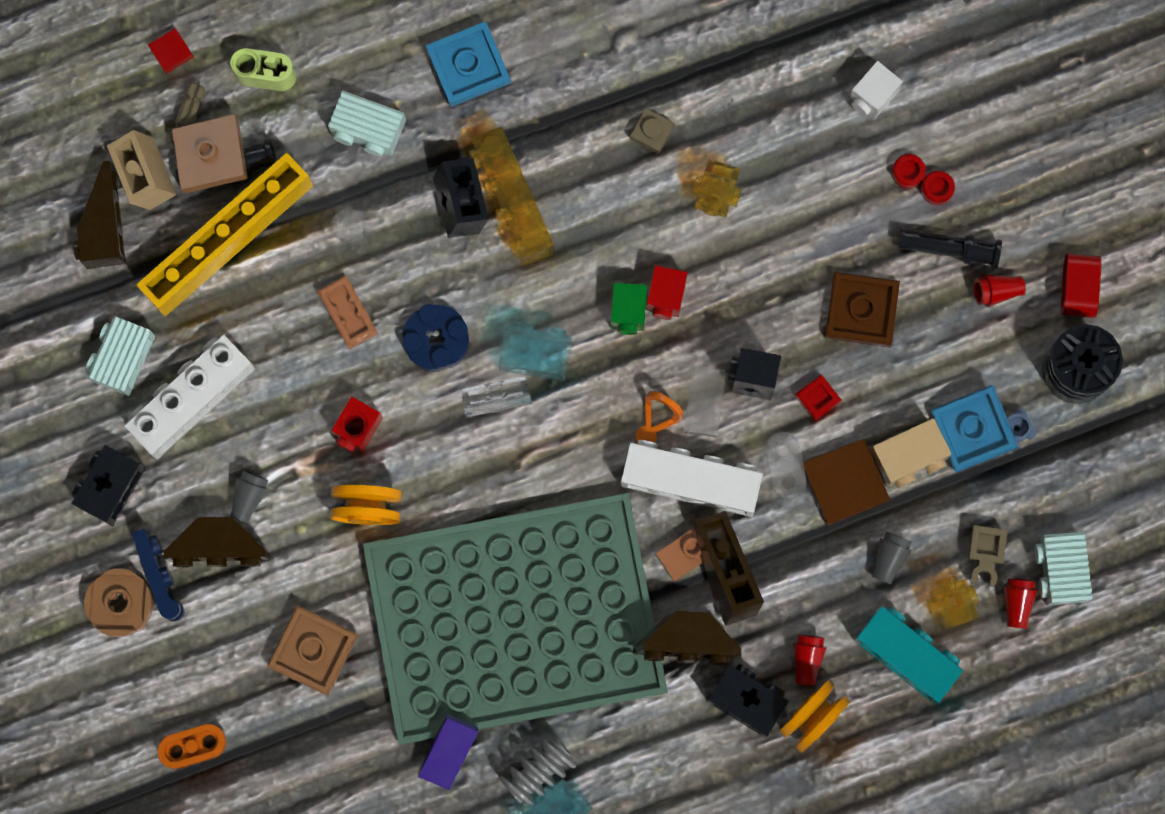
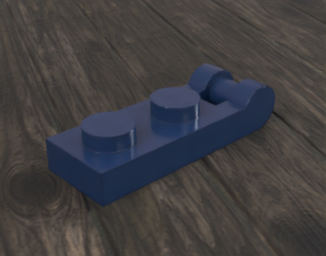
(158, 576)

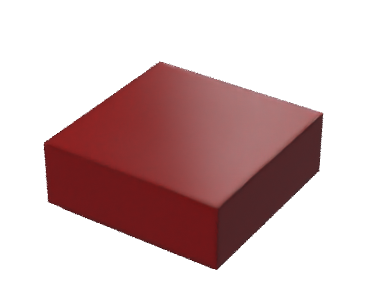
(170, 51)
(818, 397)

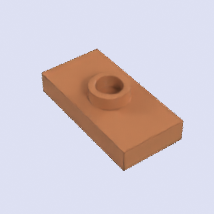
(347, 312)
(681, 555)

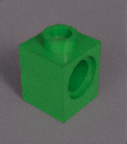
(628, 308)

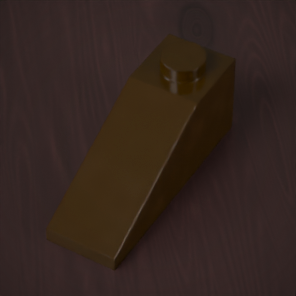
(100, 227)
(727, 569)

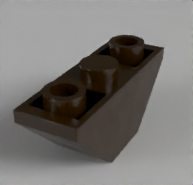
(215, 542)
(688, 637)

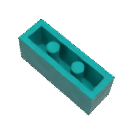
(909, 654)

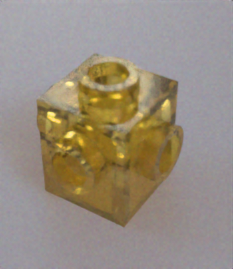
(717, 188)
(947, 614)

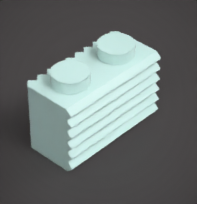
(366, 124)
(120, 355)
(1064, 568)

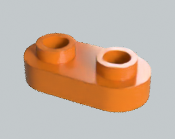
(192, 745)

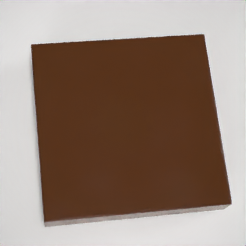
(862, 309)
(846, 482)

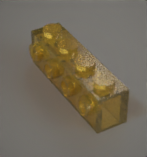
(515, 201)

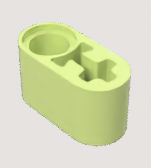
(263, 77)

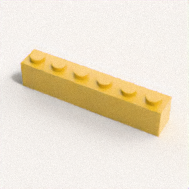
(225, 234)

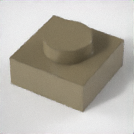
(652, 131)

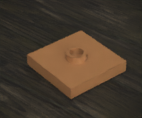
(209, 153)
(312, 650)

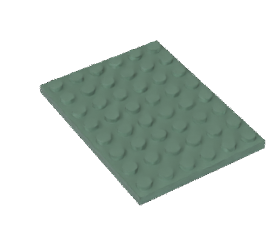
(513, 617)

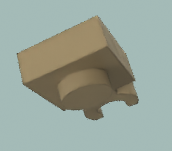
(987, 548)

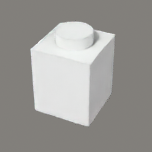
(875, 91)

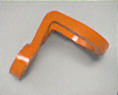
(648, 432)

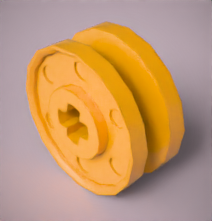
(365, 505)
(814, 716)

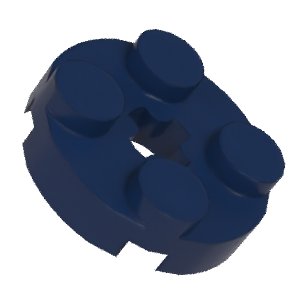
(430, 319)

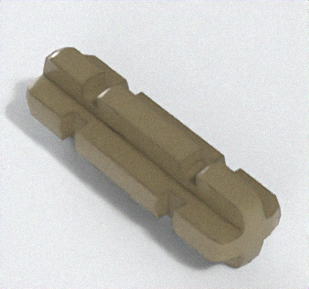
(190, 106)

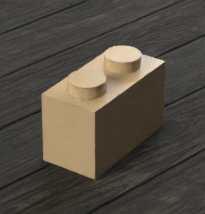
(141, 170)
(911, 453)

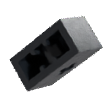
(460, 198)
(754, 373)
(104, 502)
(757, 718)

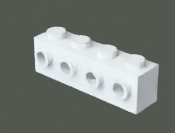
(189, 396)
(691, 479)

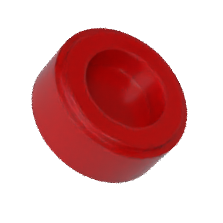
(908, 171)
(937, 188)

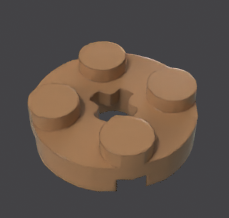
(134, 590)

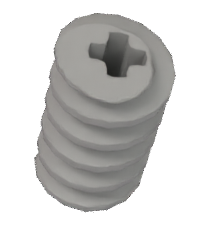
(538, 771)

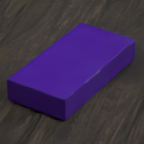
(448, 752)

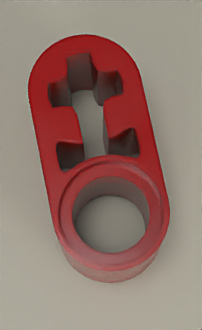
(1080, 285)

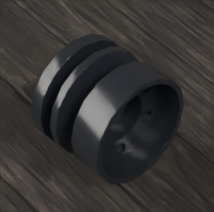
(1068, 376)

